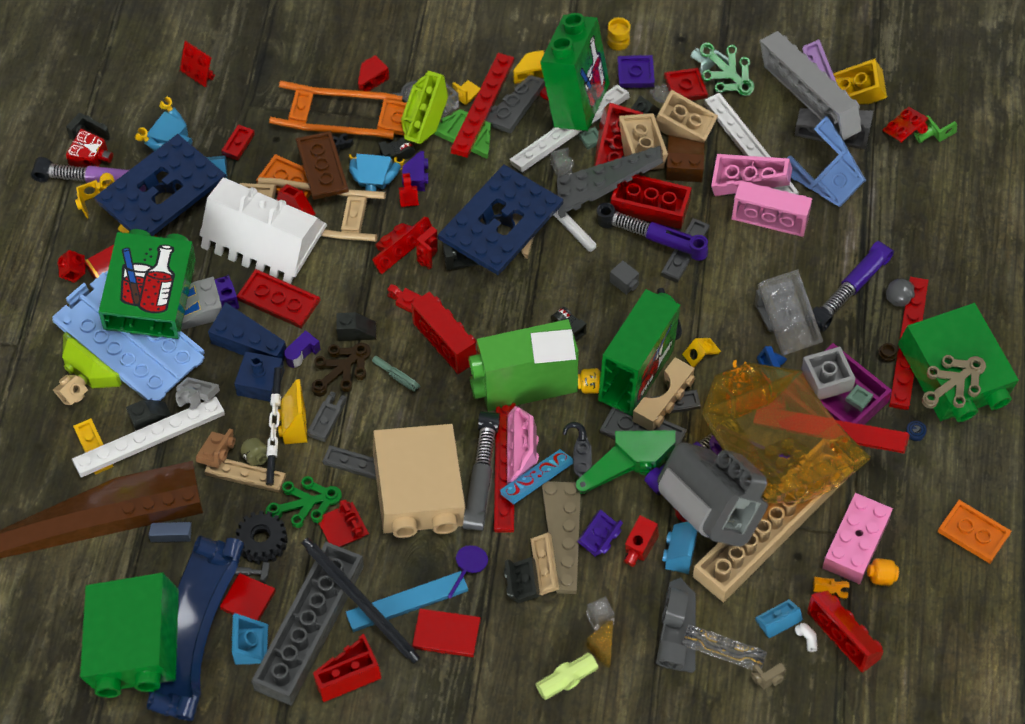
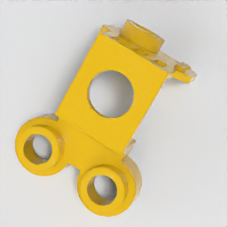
(99, 186)

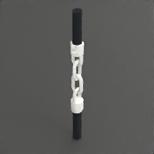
(272, 450)

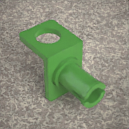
(933, 130)

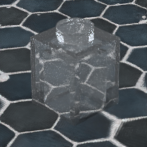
(599, 613)

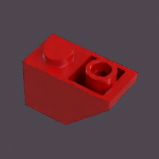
(295, 198)

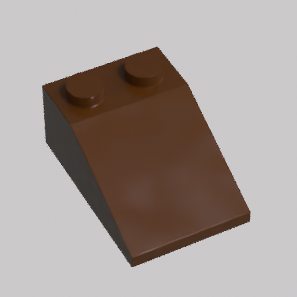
(684, 160)

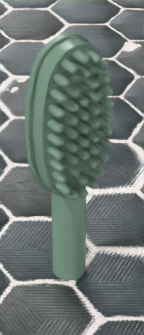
(398, 375)

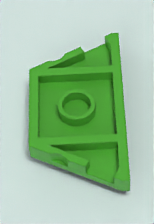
(451, 125)

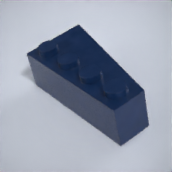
(240, 334)

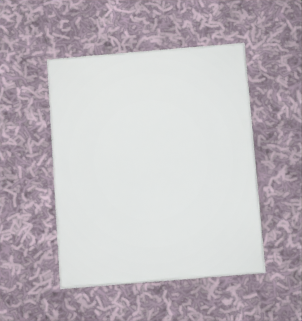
(553, 346)

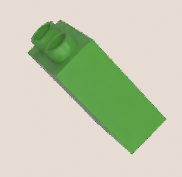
(507, 372)

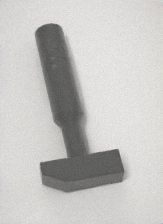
(248, 571)

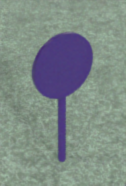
(471, 560)

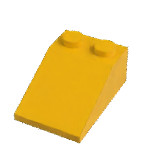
(863, 82)
(293, 416)

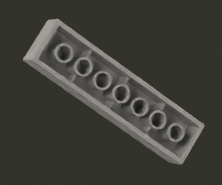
(810, 84)

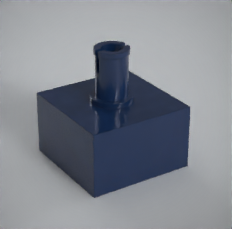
(257, 376)

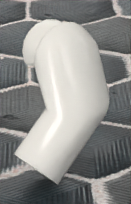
(811, 638)

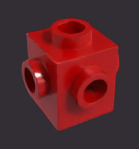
(71, 266)

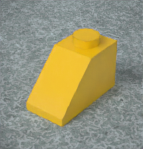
(528, 66)

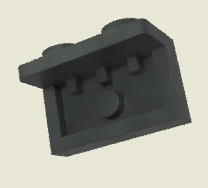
(522, 580)

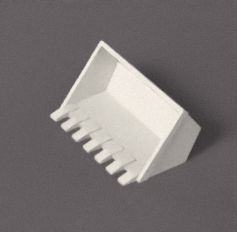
(259, 229)

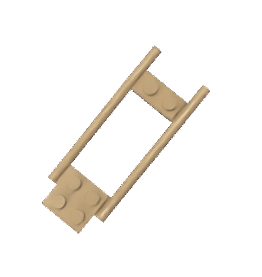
(353, 213)

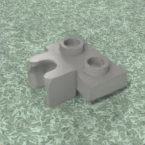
(193, 390)

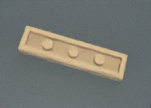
(246, 475)

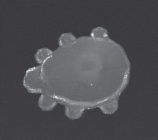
(660, 93)

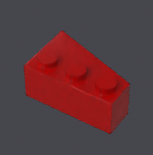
(347, 671)

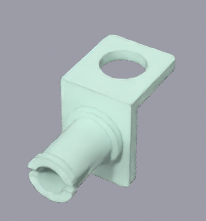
(706, 63)

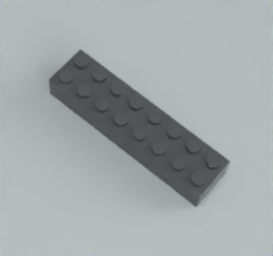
(305, 628)

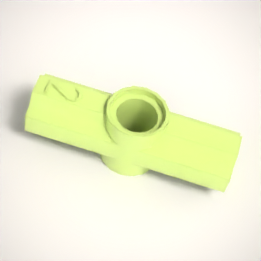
(567, 676)

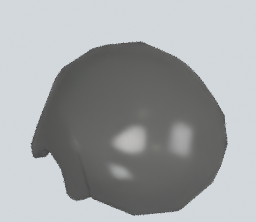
(900, 292)

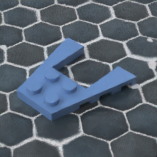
(840, 177)

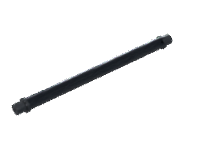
(361, 600)

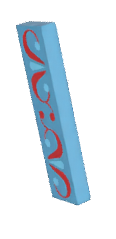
(536, 476)

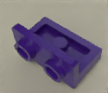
(599, 533)

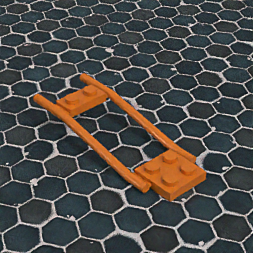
(388, 123)

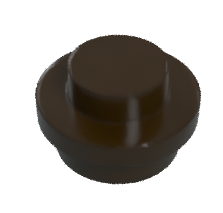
(887, 352)

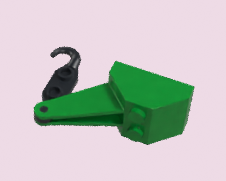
(632, 452)

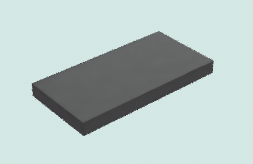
(616, 422)

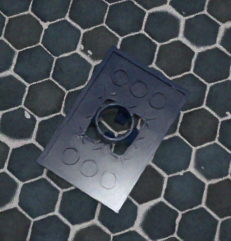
(184, 167)
(482, 241)

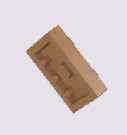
(216, 448)

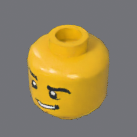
(589, 380)

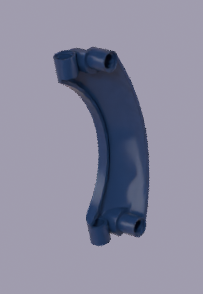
(200, 592)

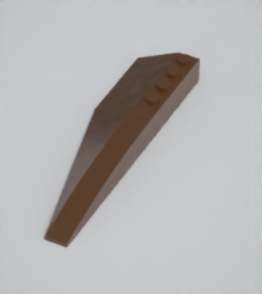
(108, 509)

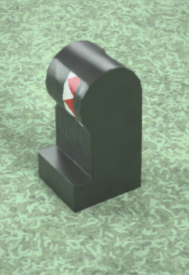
(401, 149)
(576, 325)

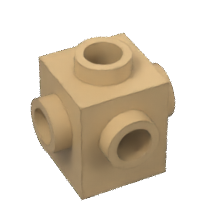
(70, 389)

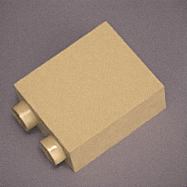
(418, 480)

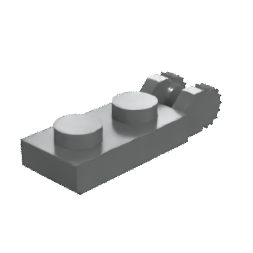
(326, 417)

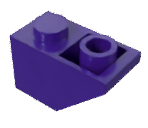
(416, 168)

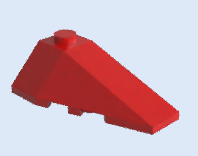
(609, 136)

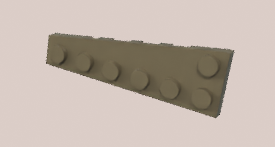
(562, 520)

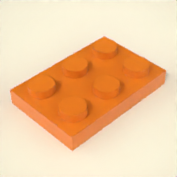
(284, 169)
(974, 531)

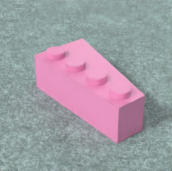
(758, 170)

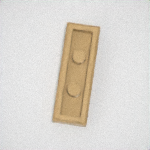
(545, 563)

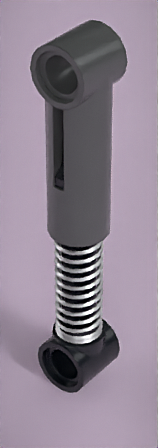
(481, 472)

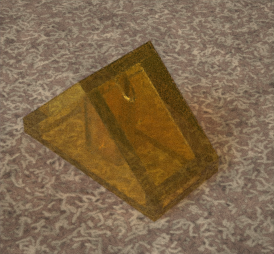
(601, 643)

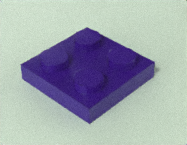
(635, 71)

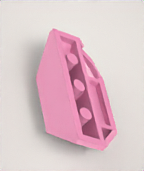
(521, 443)

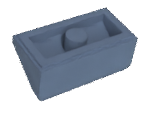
(170, 532)

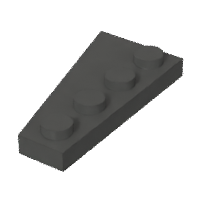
(514, 106)

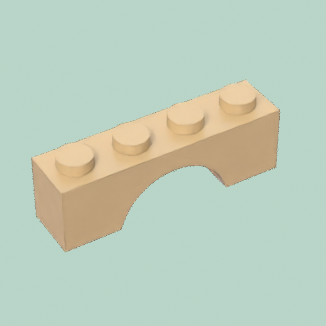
(651, 411)

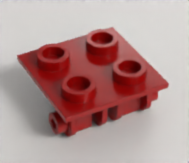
(196, 64)
(906, 124)
(343, 525)

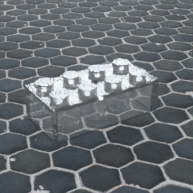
(788, 294)

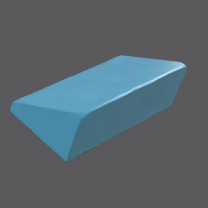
(779, 618)

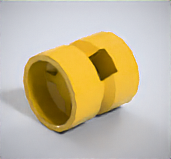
(618, 34)

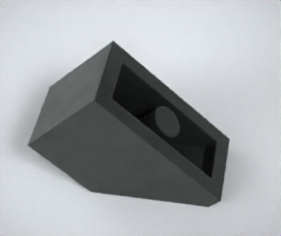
(355, 327)
(147, 412)

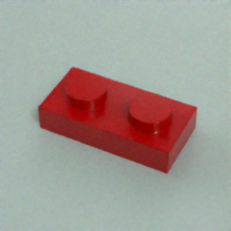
(238, 142)

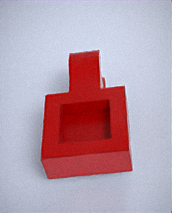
(408, 193)
(404, 298)

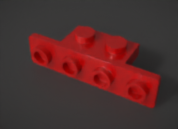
(398, 243)

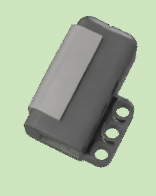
(714, 492)

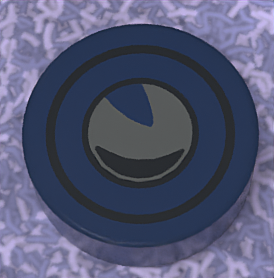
(916, 430)

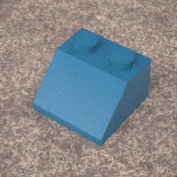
(681, 547)

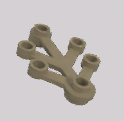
(955, 379)

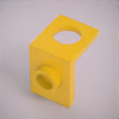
(466, 91)
(704, 347)

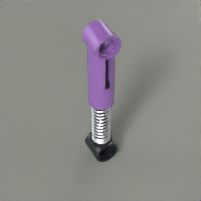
(45, 170)

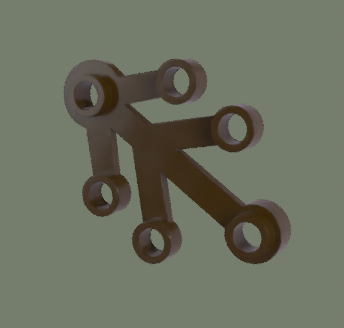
(342, 366)

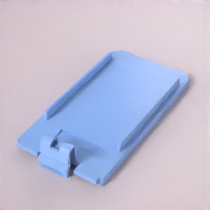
(143, 361)

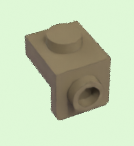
(772, 676)

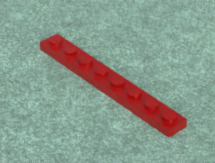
(482, 105)
(903, 373)

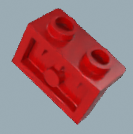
(427, 247)

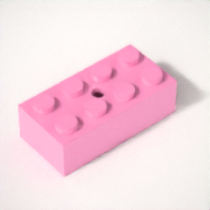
(771, 208)
(857, 538)

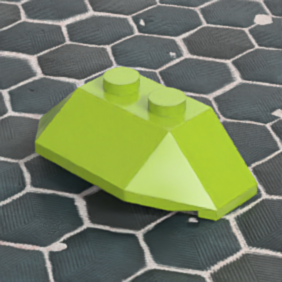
(424, 107)
(87, 365)

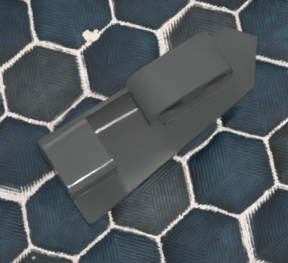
(677, 614)

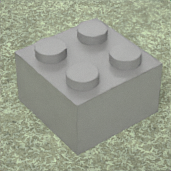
(828, 373)

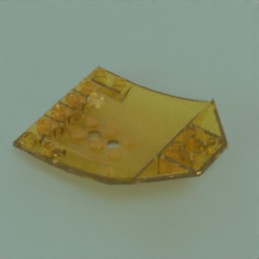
(774, 413)

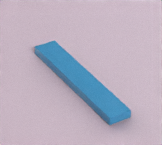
(408, 600)

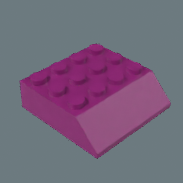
(844, 411)

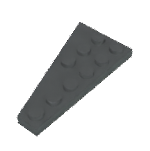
(603, 178)

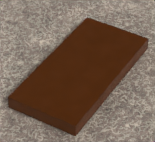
(322, 165)

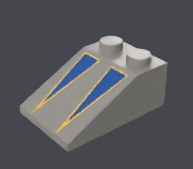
(202, 303)

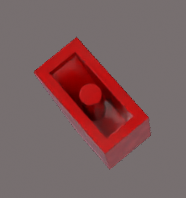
(372, 74)

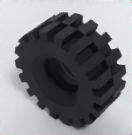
(262, 550)

